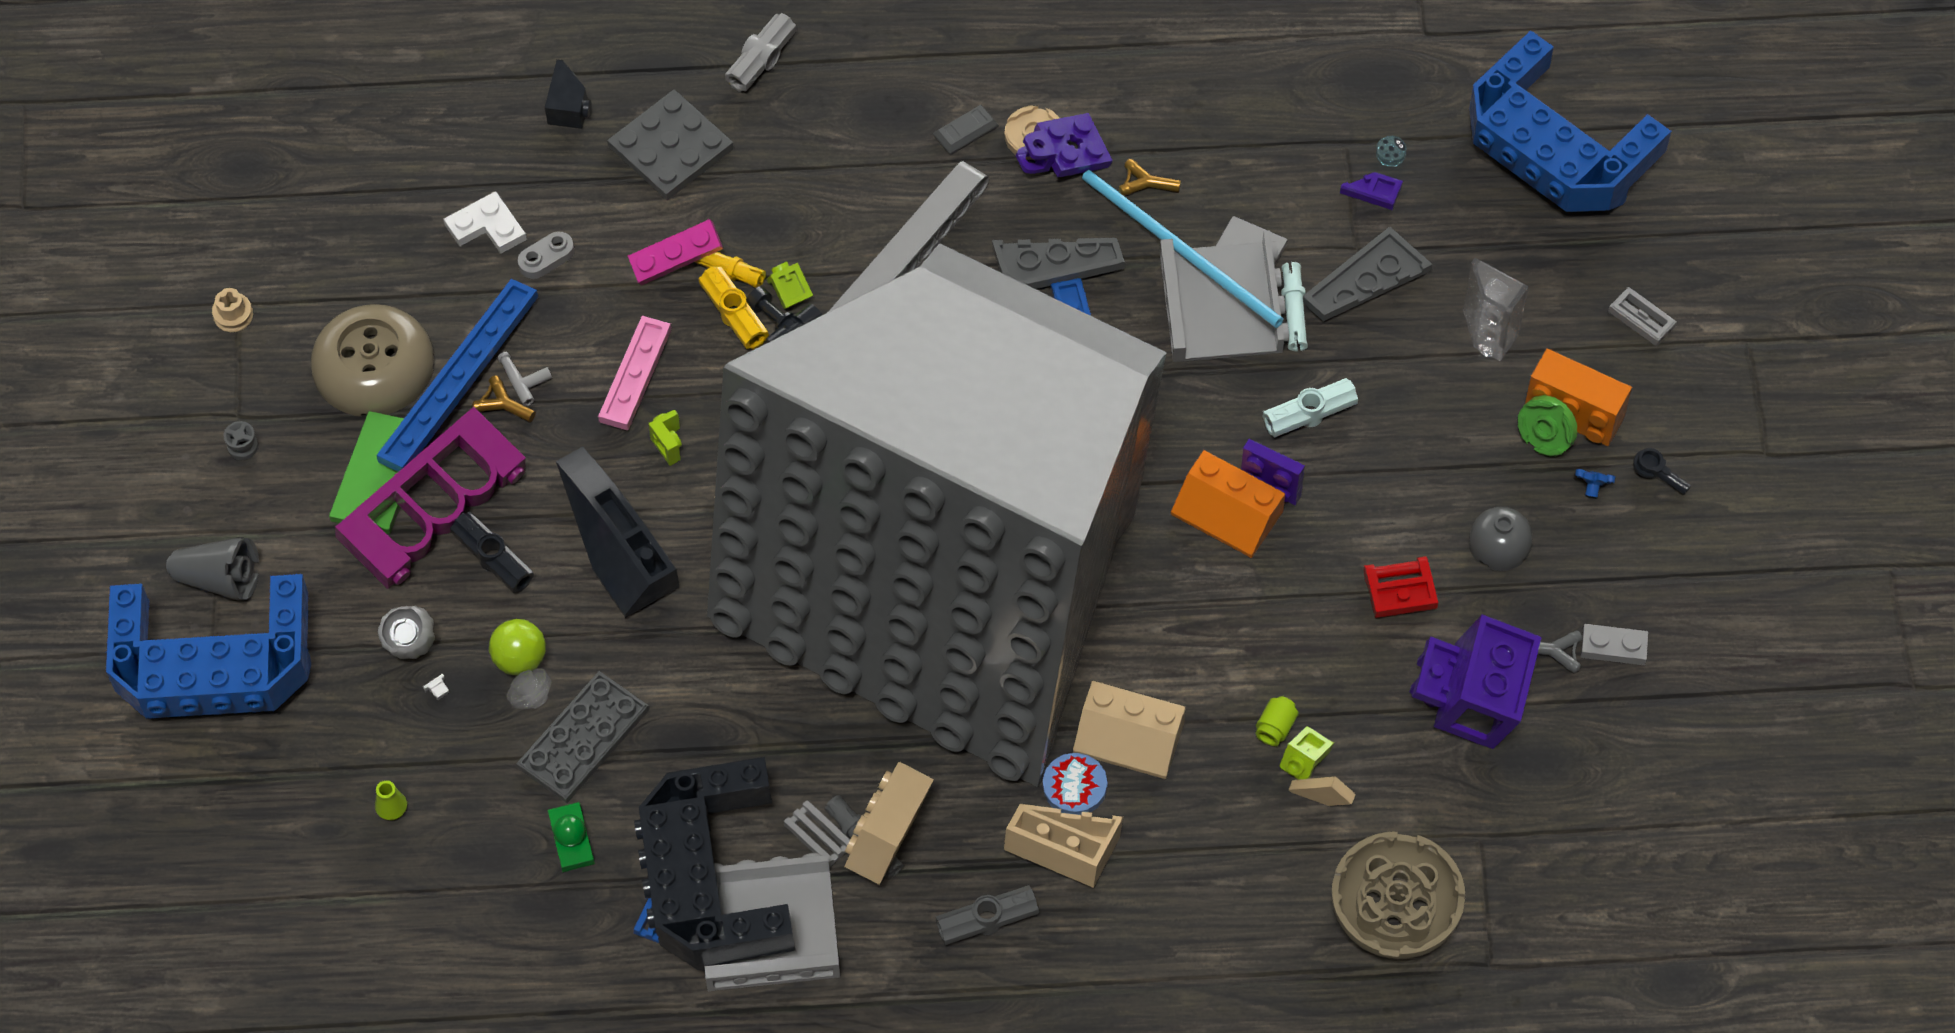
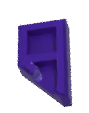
(1374, 189)

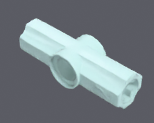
(1325, 400)

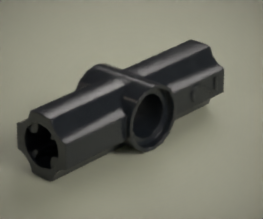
(503, 564)

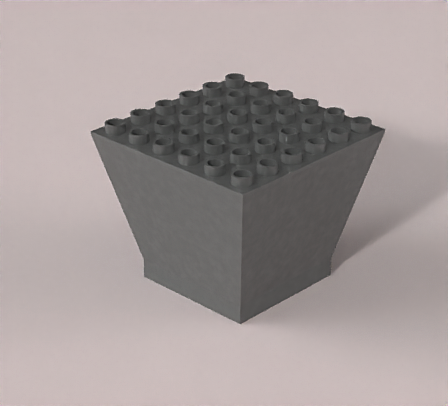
(933, 500)

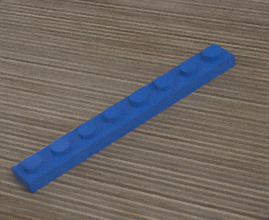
(457, 375)

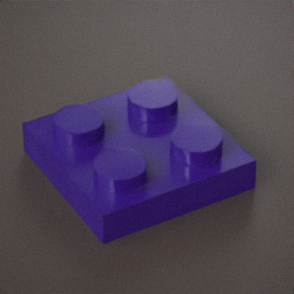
(1274, 469)

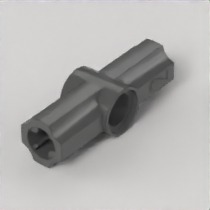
(1007, 909)

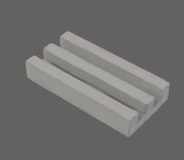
(1638, 319)
(800, 815)

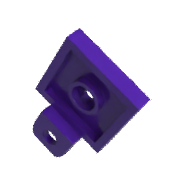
(1050, 147)

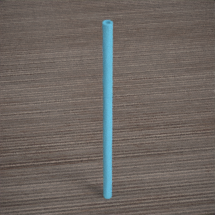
(1183, 249)

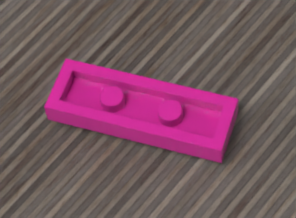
(675, 252)

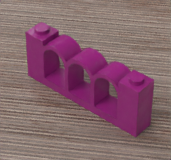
(391, 561)

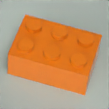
(1591, 396)

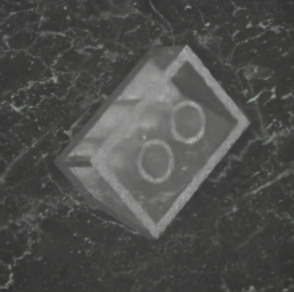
(1493, 309)

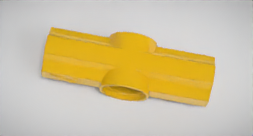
(741, 319)

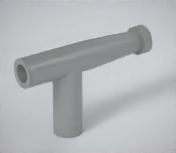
(523, 384)

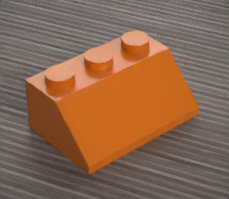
(1228, 504)

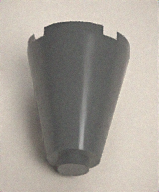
(217, 567)

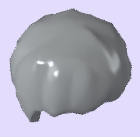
(407, 632)

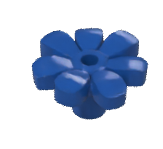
(1594, 480)

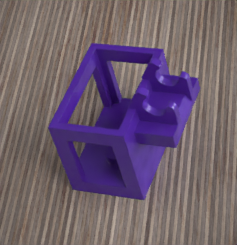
(1482, 672)

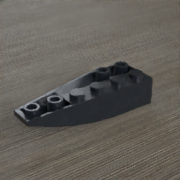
(615, 537)

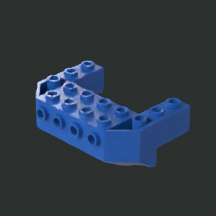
(1547, 147)
(211, 671)

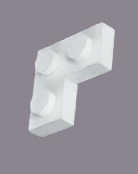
(489, 217)

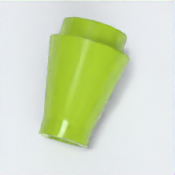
(389, 801)

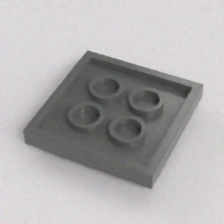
(670, 144)

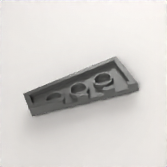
(1057, 261)
(1367, 274)

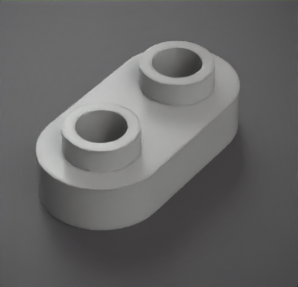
(547, 255)

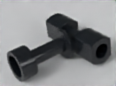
(759, 301)

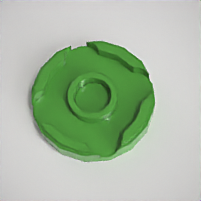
(1547, 425)

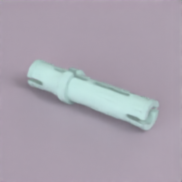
(1293, 296)

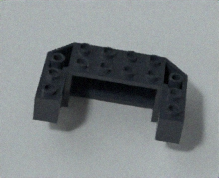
(683, 869)

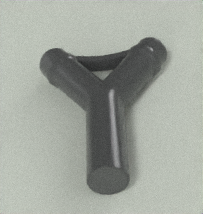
(1556, 651)

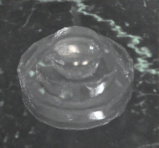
(529, 689)

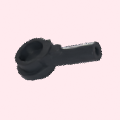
(1651, 464)

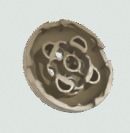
(386, 380)
(1429, 877)

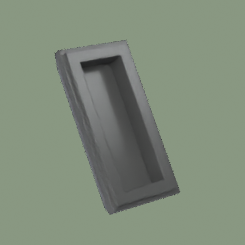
(965, 129)

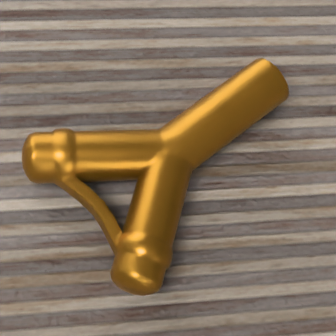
(1145, 180)
(502, 401)

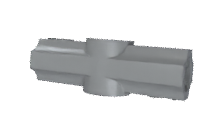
(760, 52)

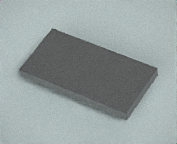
(582, 737)

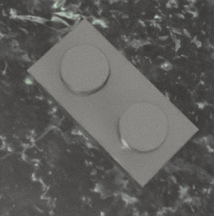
(1614, 644)

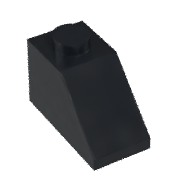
(566, 99)

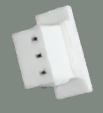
(437, 687)

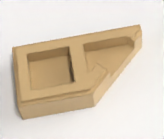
(1324, 790)

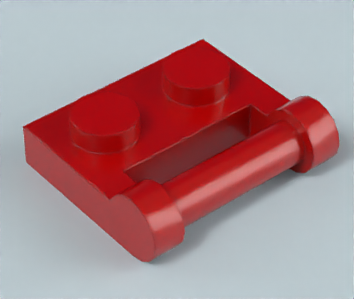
(1404, 594)

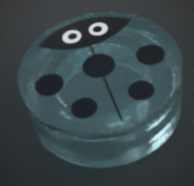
(1391, 151)

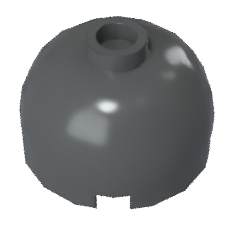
(1500, 538)

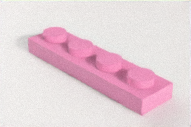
(634, 373)

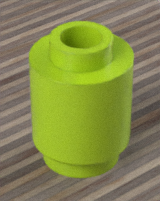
(1276, 720)

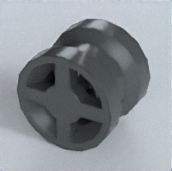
(237, 433)

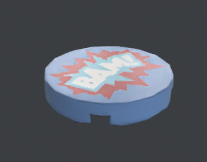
(1075, 783)

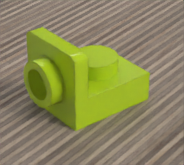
(789, 284)
(663, 436)
(1305, 753)

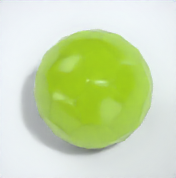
(517, 646)

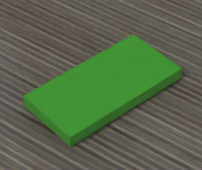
(364, 472)

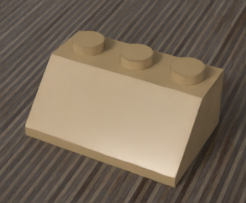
(1129, 729)

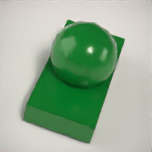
(571, 837)

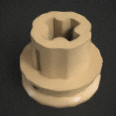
(232, 310)

